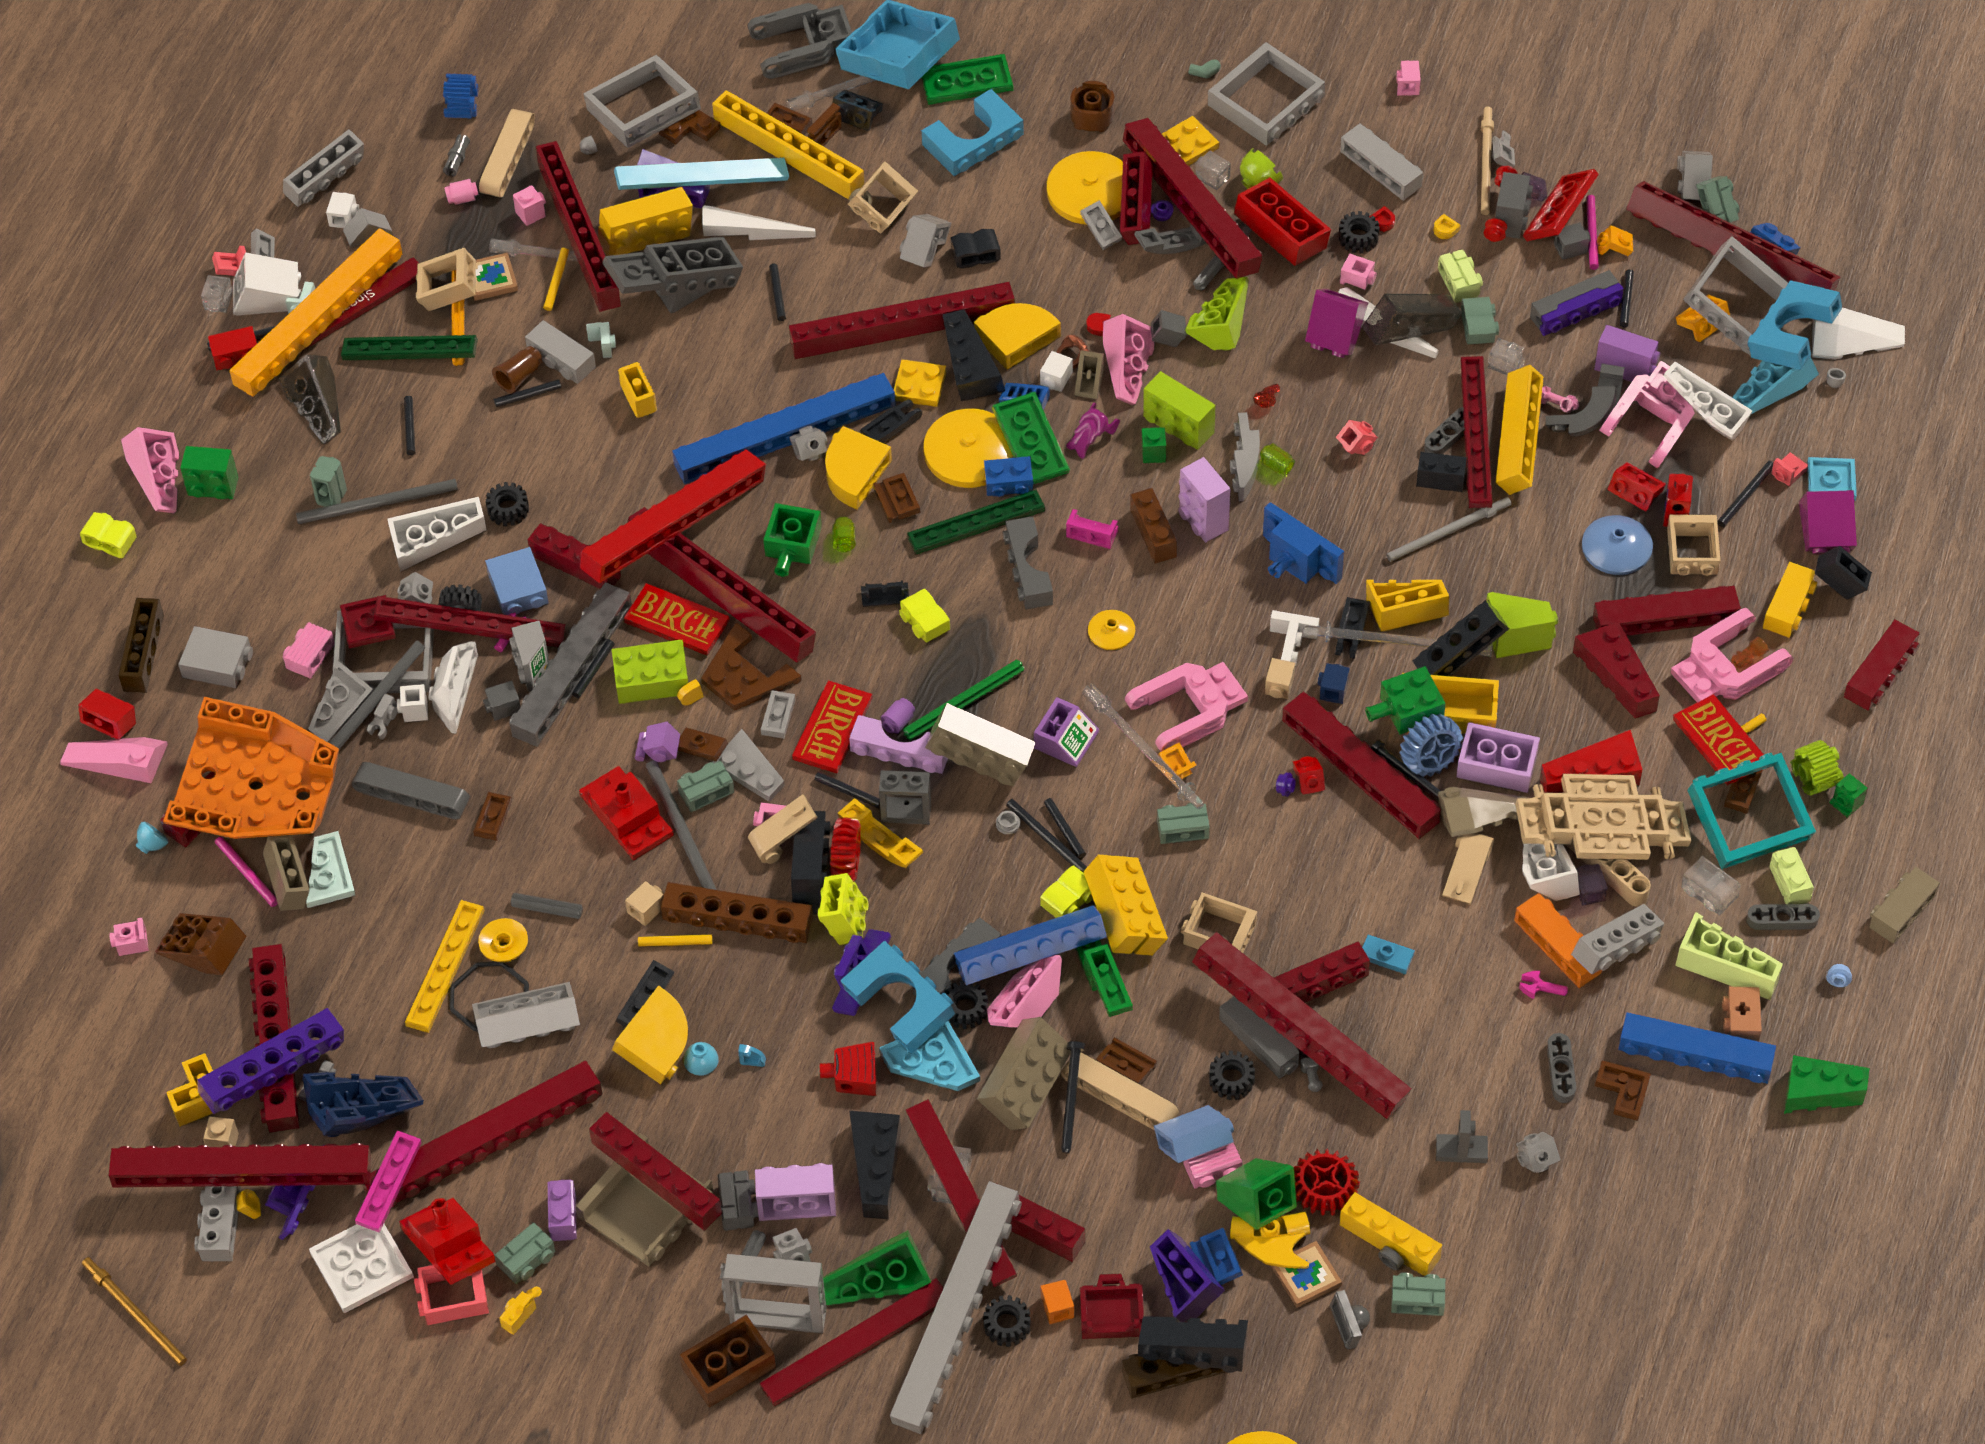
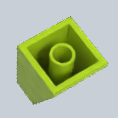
(1529, 622)

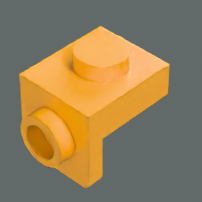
(1616, 240)
(1177, 760)

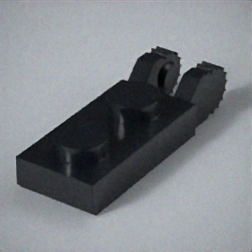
(892, 422)
(1353, 618)

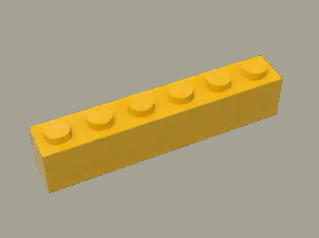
(1519, 429)

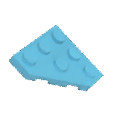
(937, 1061)

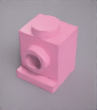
(1408, 78)
(1358, 272)
(130, 937)

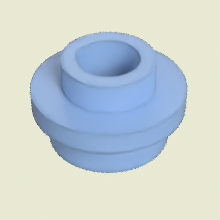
(1839, 975)

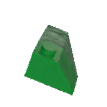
(880, 1272)

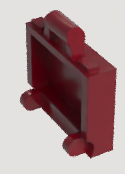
(1111, 1309)

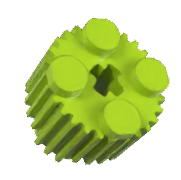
(1817, 767)

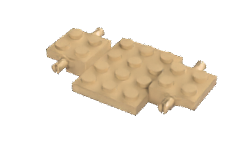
(1603, 818)

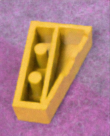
(1406, 603)

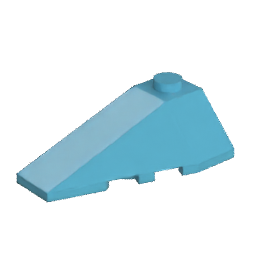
(1773, 382)

